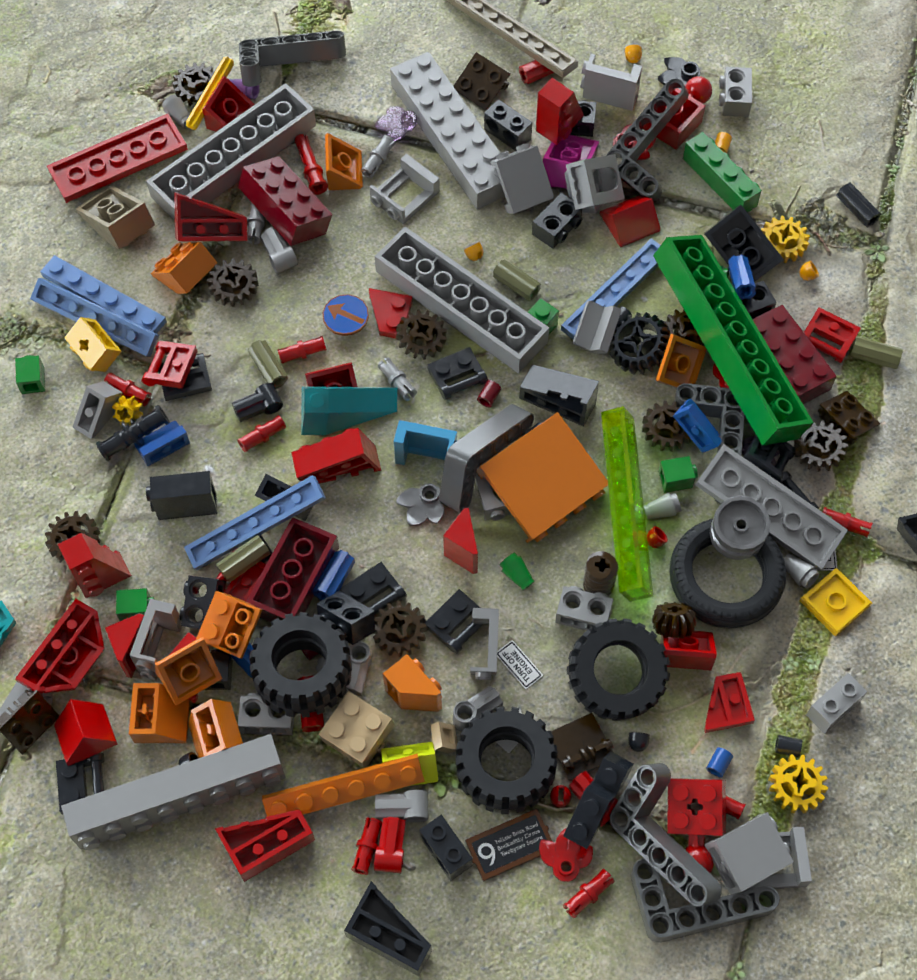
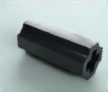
(858, 204)

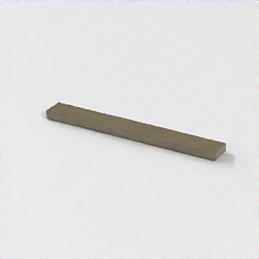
(518, 35)

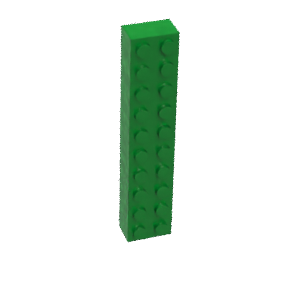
(733, 340)

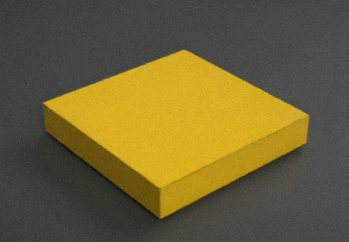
(835, 602)

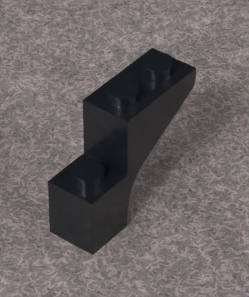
(598, 799)

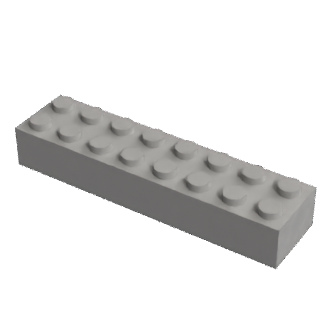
(449, 127)
(246, 140)
(462, 299)
(173, 793)

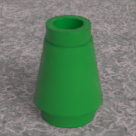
(516, 570)

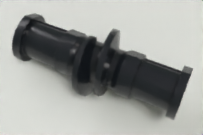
(132, 433)

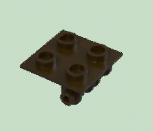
(481, 81)
(849, 416)
(27, 721)
(581, 745)

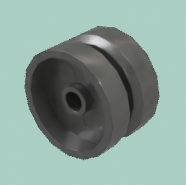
(744, 514)

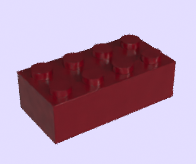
(284, 200)
(795, 354)
(293, 570)

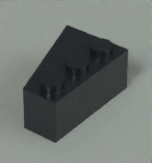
(387, 933)

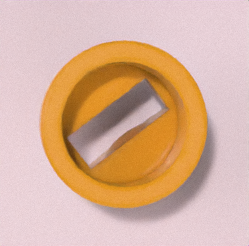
(633, 53)
(474, 252)
(808, 271)

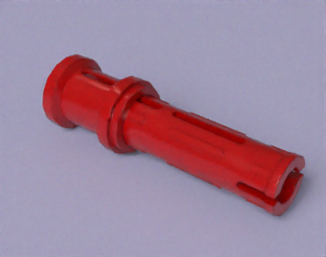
(312, 170)

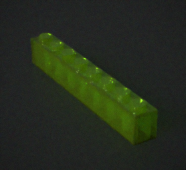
(626, 504)

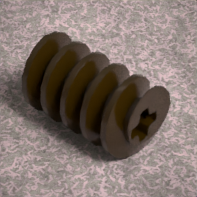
(600, 573)

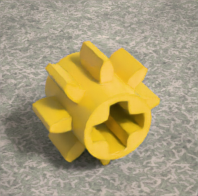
(127, 404)

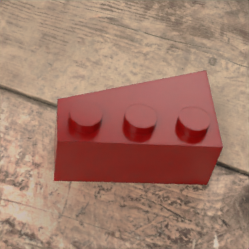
(556, 111)
(206, 222)
(336, 456)
(93, 565)
(265, 842)

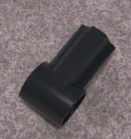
(264, 400)

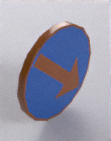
(345, 315)

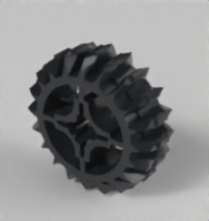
(629, 336)

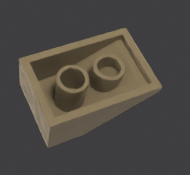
(116, 216)

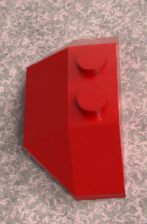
(65, 652)

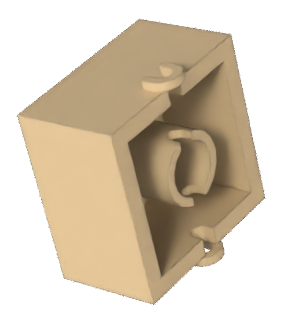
(357, 730)

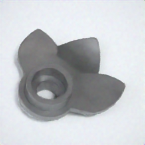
(420, 507)

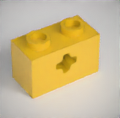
(92, 344)

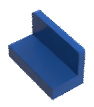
(697, 426)
(163, 443)

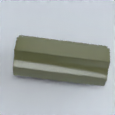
(516, 280)
(876, 352)
(267, 363)
(243, 558)

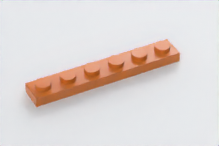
(346, 787)

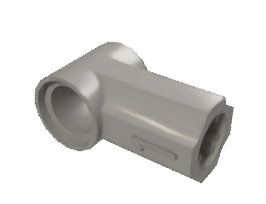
(279, 253)
(359, 668)
(484, 700)
(408, 806)

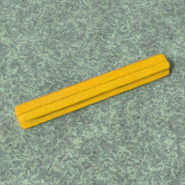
(197, 114)

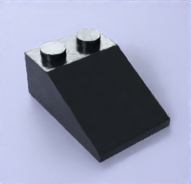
(740, 235)

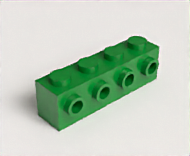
(721, 172)

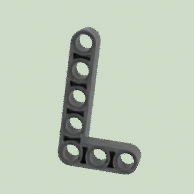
(287, 50)
(644, 138)
(719, 409)
(475, 449)
(657, 839)
(701, 922)

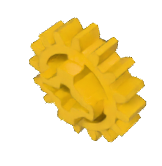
(795, 241)
(809, 785)

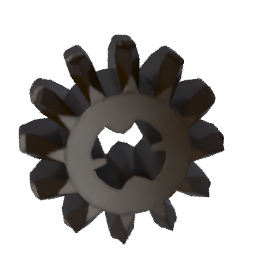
(674, 620)

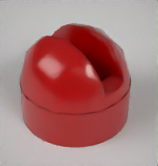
(656, 537)
(555, 793)

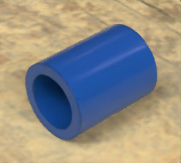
(719, 762)

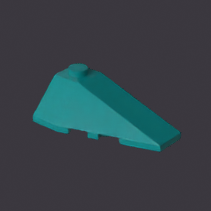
(338, 408)

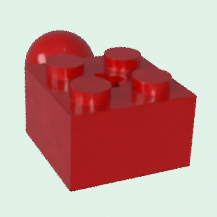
(688, 116)
(708, 821)

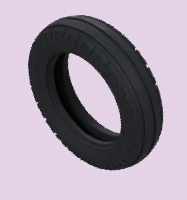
(721, 613)

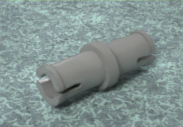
(378, 156)
(255, 224)
(397, 379)

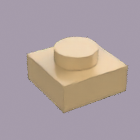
(444, 737)

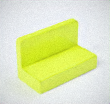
(425, 754)

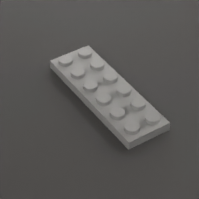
(793, 520)

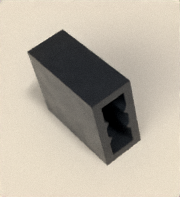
(182, 495)

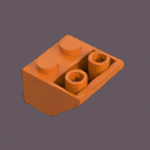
(184, 266)
(229, 624)
(411, 687)
(156, 717)
(214, 727)

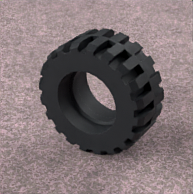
(300, 634)
(652, 663)
(514, 727)

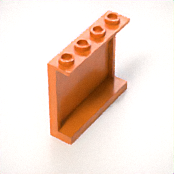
(544, 477)

